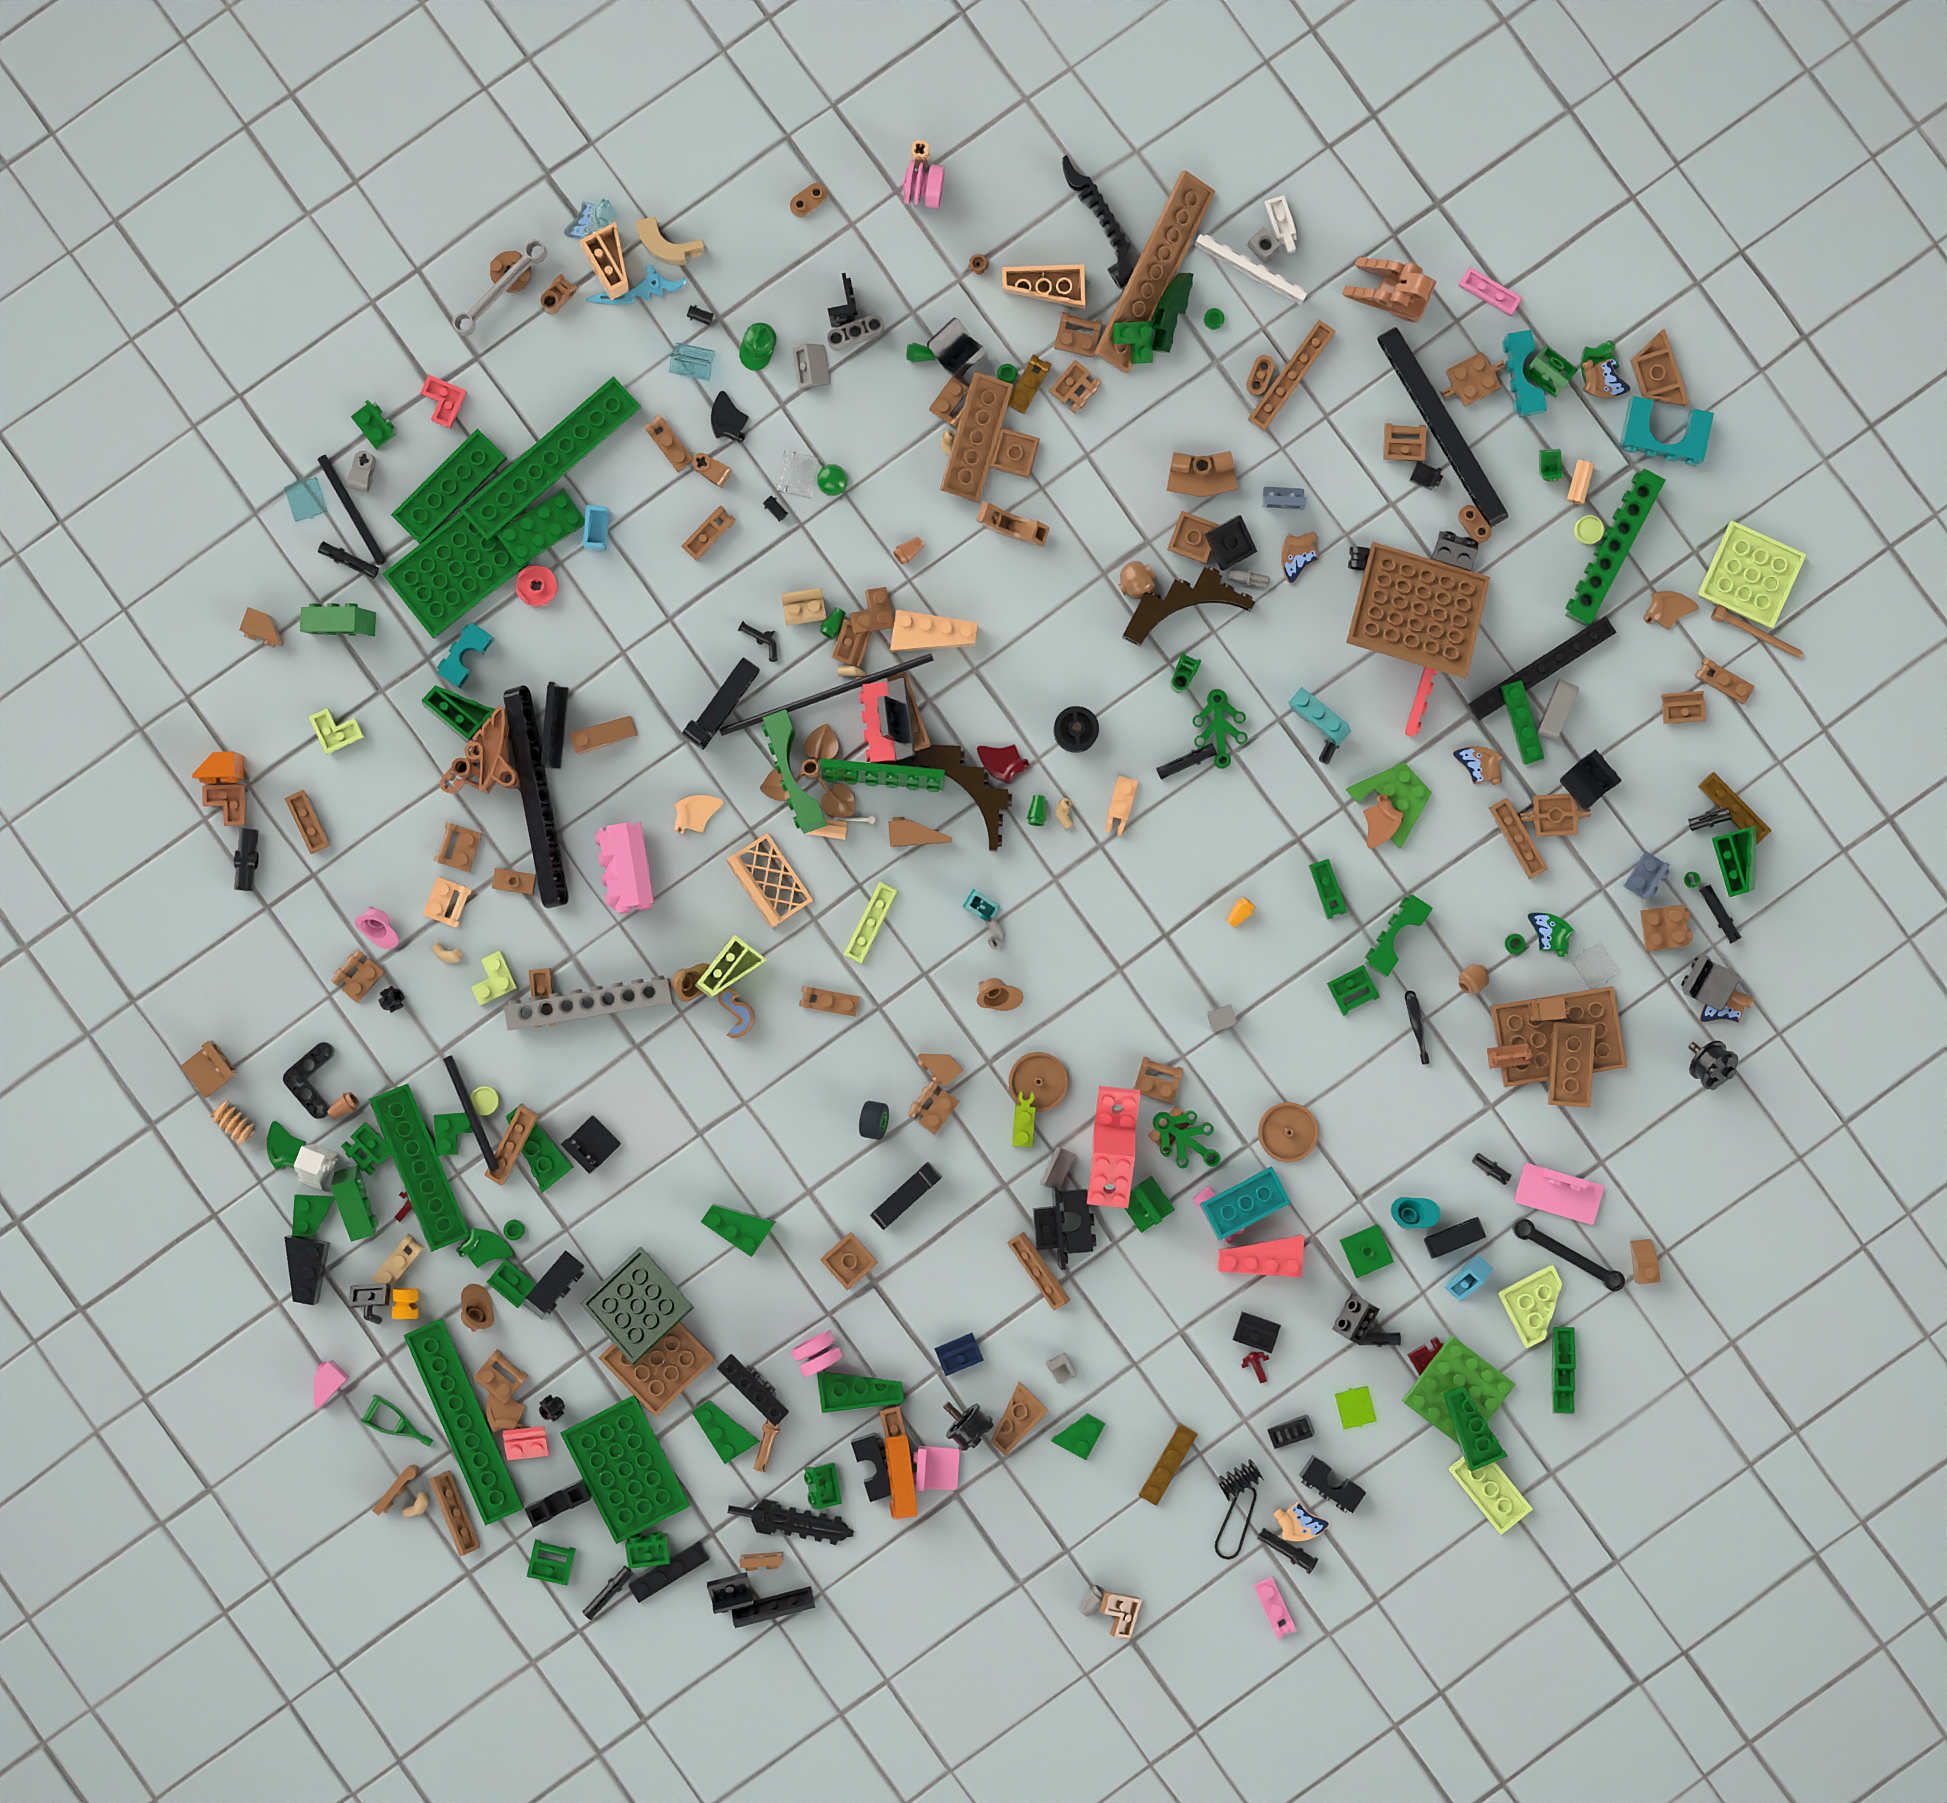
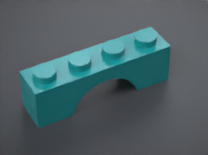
(1528, 398)

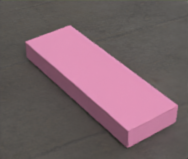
(1490, 291)

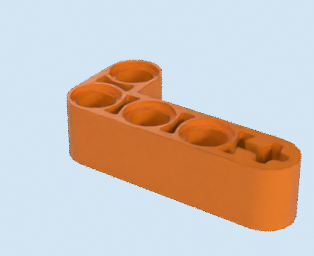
(901, 1478)

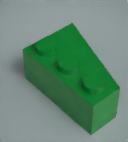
(456, 712)
(353, 1203)

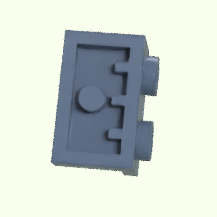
(1283, 498)
(1646, 876)

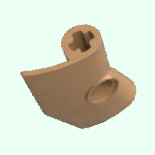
(1188, 480)

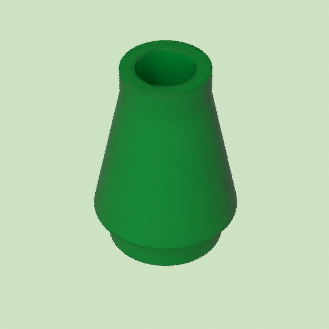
(919, 353)
(832, 625)
(1037, 811)

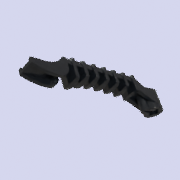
(1122, 270)

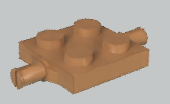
(1473, 379)
(1555, 815)

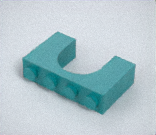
(1638, 437)

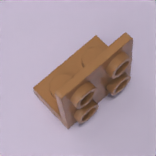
(209, 1069)

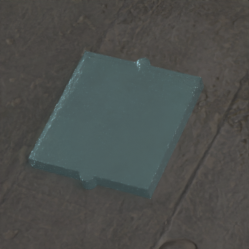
(305, 499)

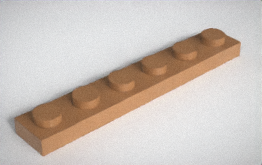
(1291, 375)

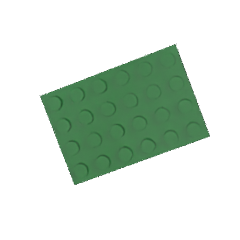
(450, 574)
(625, 1469)

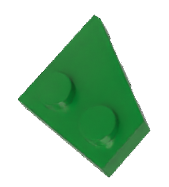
(309, 1213)
(1080, 1436)

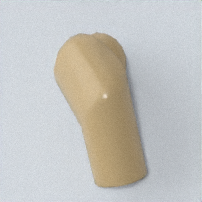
(947, 441)
(851, 671)
(1062, 812)
(447, 956)
(419, 1506)

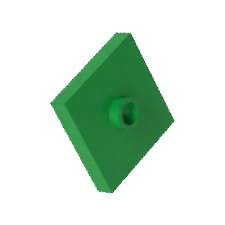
(1366, 1251)

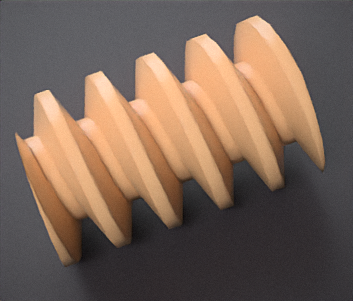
(233, 1123)

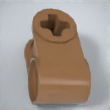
(560, 291)
(714, 471)

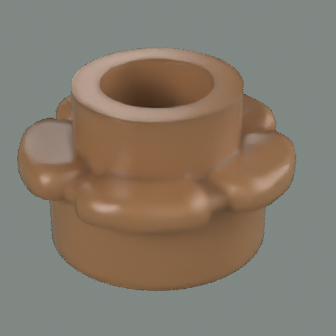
(978, 259)

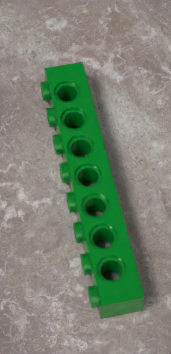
(1652, 485)

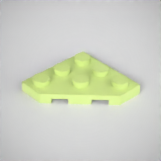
(1532, 1304)

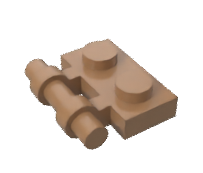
(1070, 381)
(362, 980)
(937, 1112)

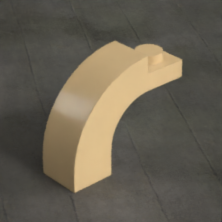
(663, 250)

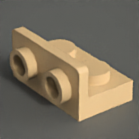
(803, 606)

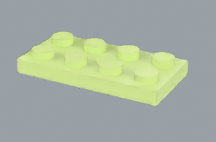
(1492, 1494)

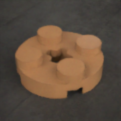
(499, 267)

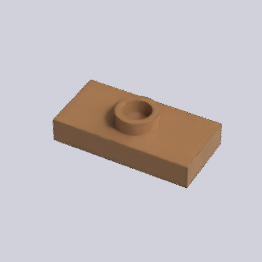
(514, 881)

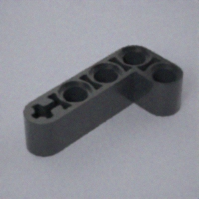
(906, 1195)

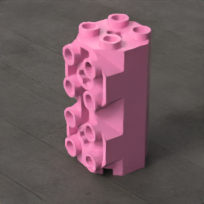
(626, 867)

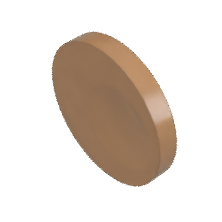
(1043, 1076)
(1288, 1132)

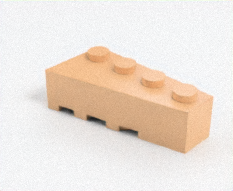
(1048, 283)
(924, 631)

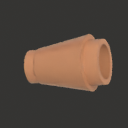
(907, 551)
(344, 1105)

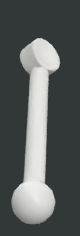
(871, 819)

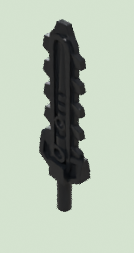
(769, 1517)

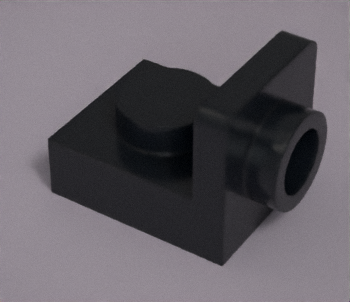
(1426, 476)

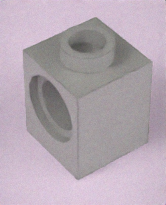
(1264, 236)

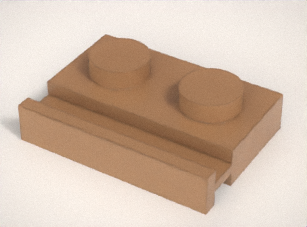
(849, 646)
(1683, 707)
(753, 1561)

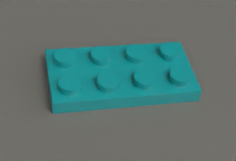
(1245, 1203)

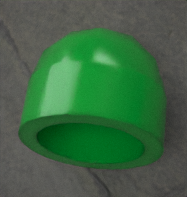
(1687, 881)

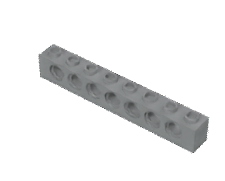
(516, 1021)

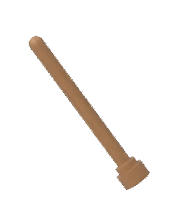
(1721, 614)

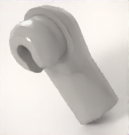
(996, 933)

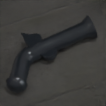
(761, 638)

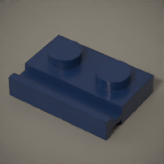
(958, 1354)

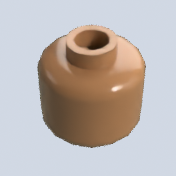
(1473, 979)

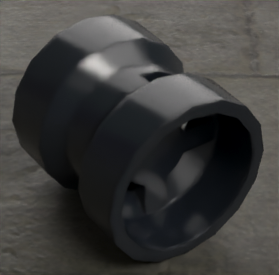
(1358, 557)

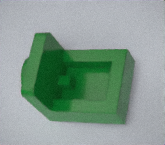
(1550, 465)

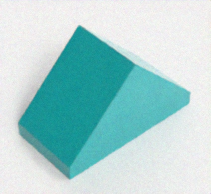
(980, 905)

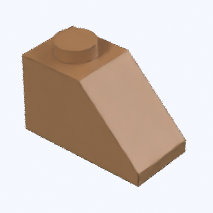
(1644, 1262)

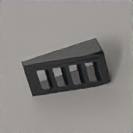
(1294, 1422)

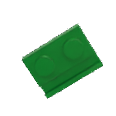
(511, 1283)

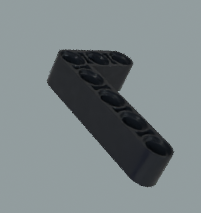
(721, 705)

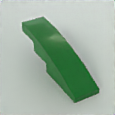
(1563, 1370)

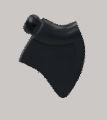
(727, 419)

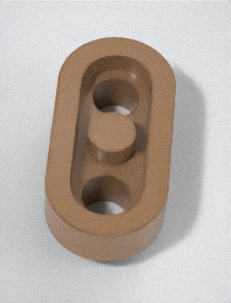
(808, 199)
(1260, 376)
(1475, 523)

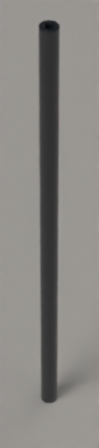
(829, 693)

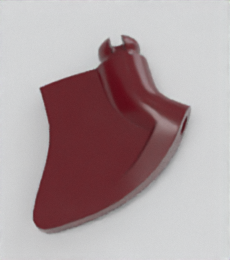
(1002, 762)

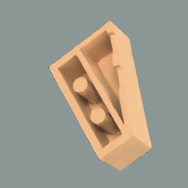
(606, 259)

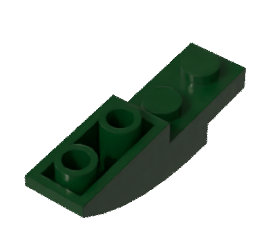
(1172, 302)

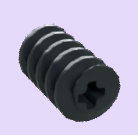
(1240, 1479)

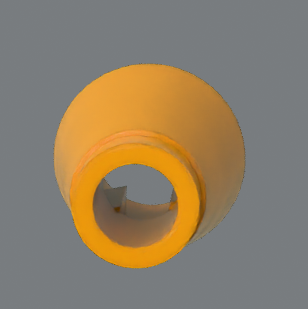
(1240, 912)

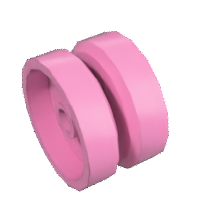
(818, 1356)

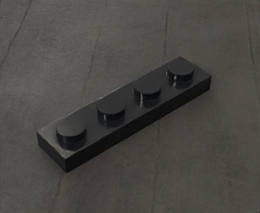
(668, 1573)
(774, 1607)

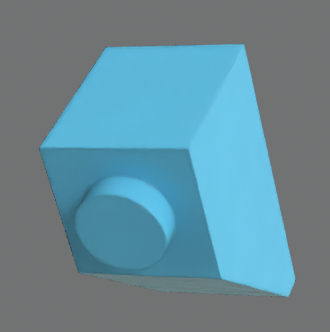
(1469, 1278)

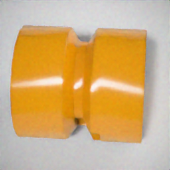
(405, 1303)

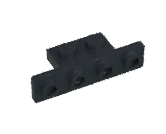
(896, 718)
(1049, 1228)
(758, 1392)

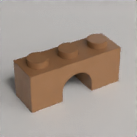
(1548, 1009)

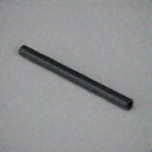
(351, 510)
(471, 1113)

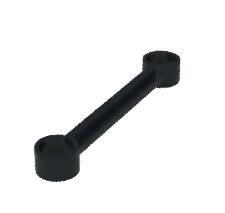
(1568, 1255)

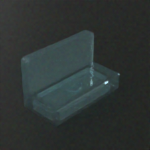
(691, 361)

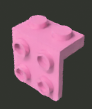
(936, 1468)

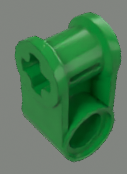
(1186, 670)

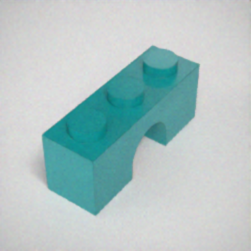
(472, 639)
(1320, 715)

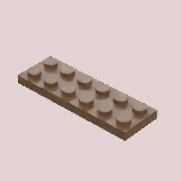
(976, 437)

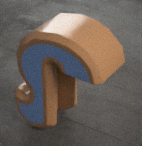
(739, 1009)

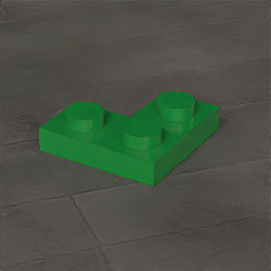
(1141, 339)
(446, 1130)

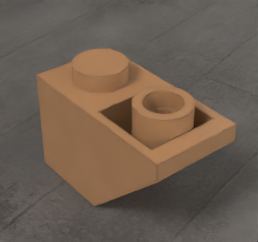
(260, 625)
(942, 1067)

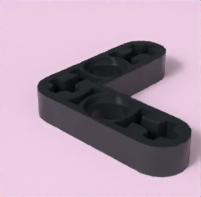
(303, 1075)

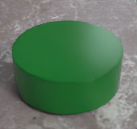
(1213, 319)
(514, 1229)

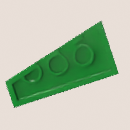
(1474, 1436)

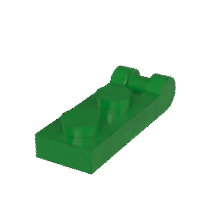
(1327, 888)

